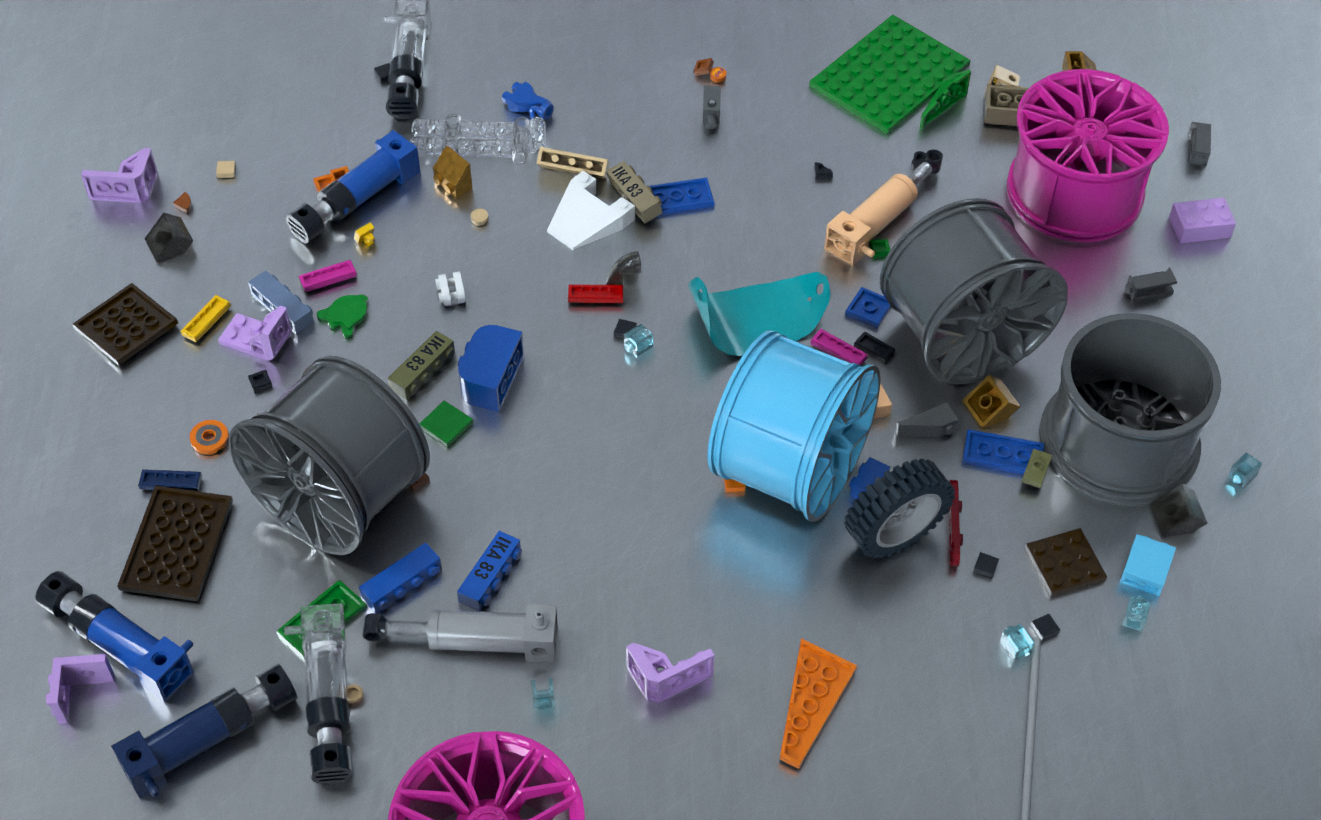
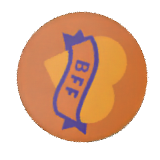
(718, 75)

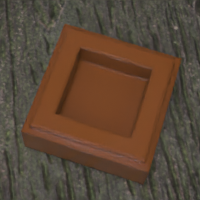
(703, 67)

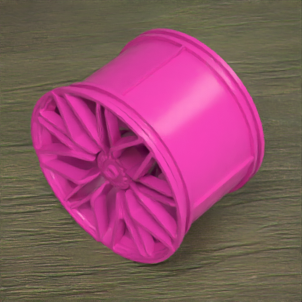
(1092, 120)
(481, 774)

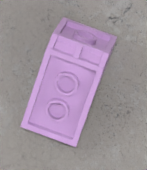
(130, 184)
(258, 337)
(662, 684)

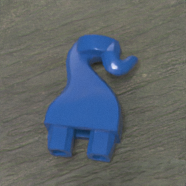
(526, 100)

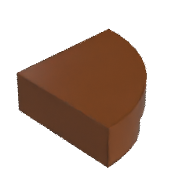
(183, 203)

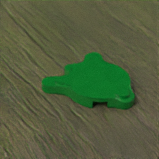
(345, 313)

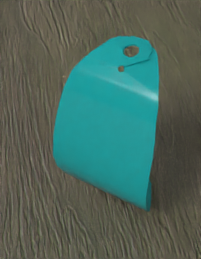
(743, 314)

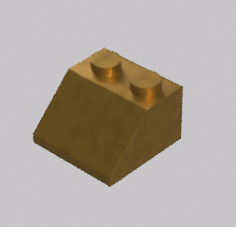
(452, 173)
(991, 402)

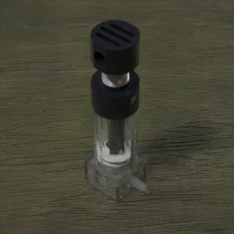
(413, 28)
(326, 691)

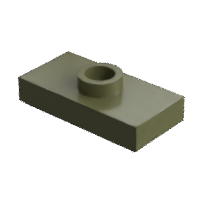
(1036, 468)

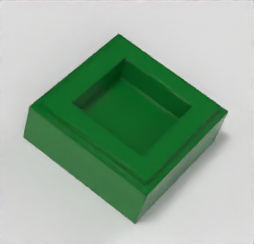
(880, 246)

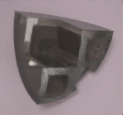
(625, 265)

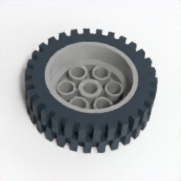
(899, 508)

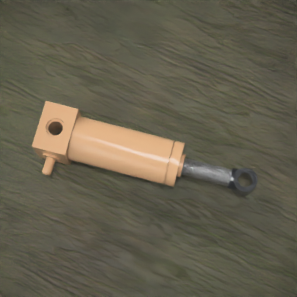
(850, 233)

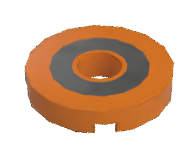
(206, 428)

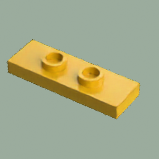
(205, 318)

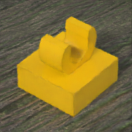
(365, 234)

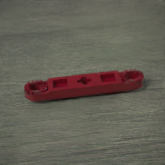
(955, 537)

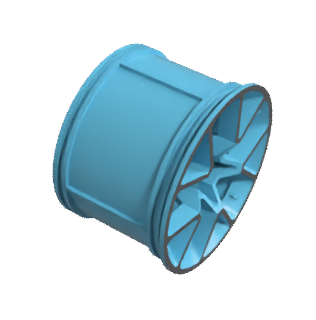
(793, 422)

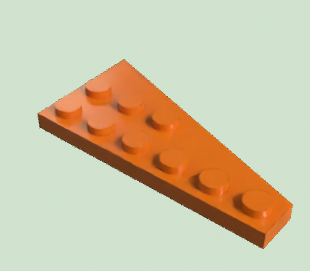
(815, 692)

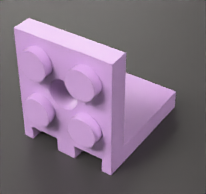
(74, 671)

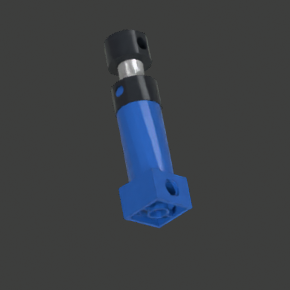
(394, 160)
(158, 663)

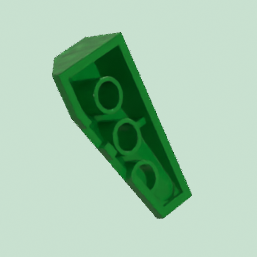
(948, 94)

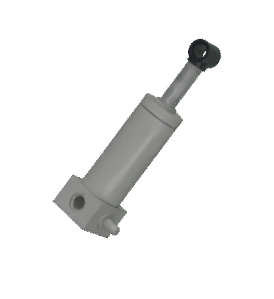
(525, 633)

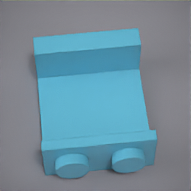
(1148, 565)

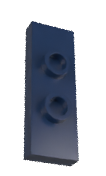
(167, 478)

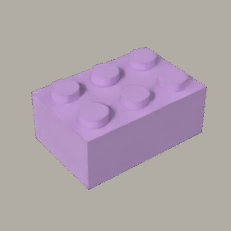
(1202, 220)

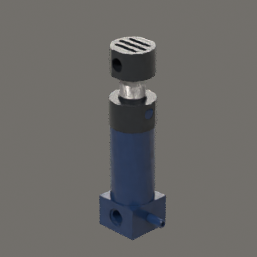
(223, 717)

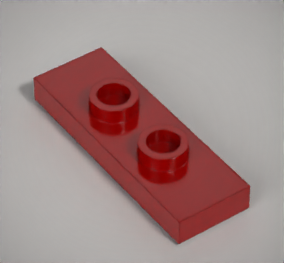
(595, 293)

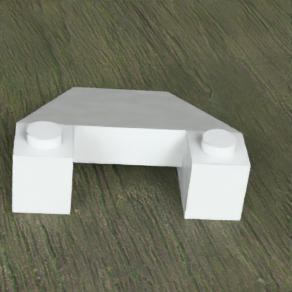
(585, 218)

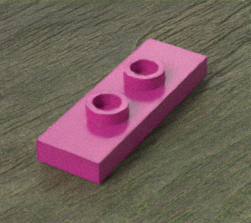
(327, 275)
(838, 348)

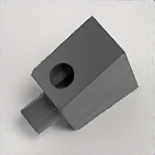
(711, 111)

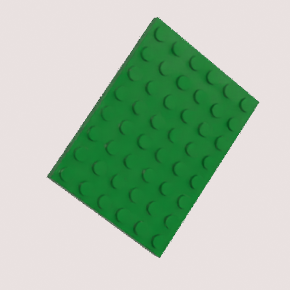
(889, 73)

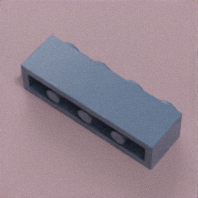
(274, 294)

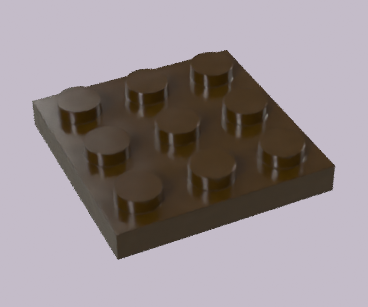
(1065, 562)

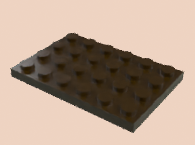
(175, 543)

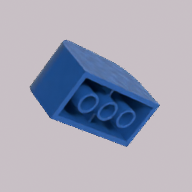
(490, 365)

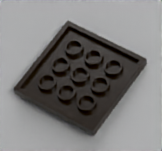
(125, 323)

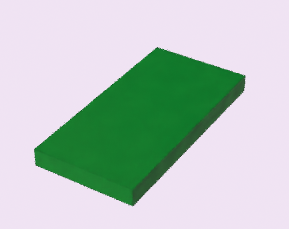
(336, 594)

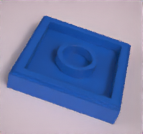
(868, 308)

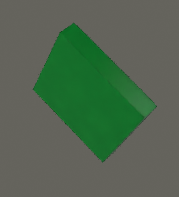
(446, 423)

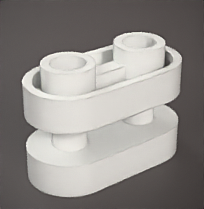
(443, 283)

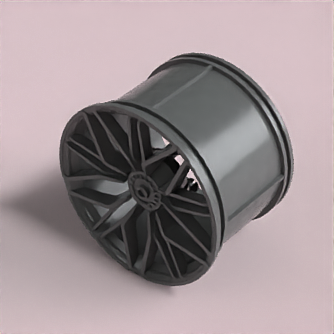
(972, 291)
(1115, 445)
(330, 453)

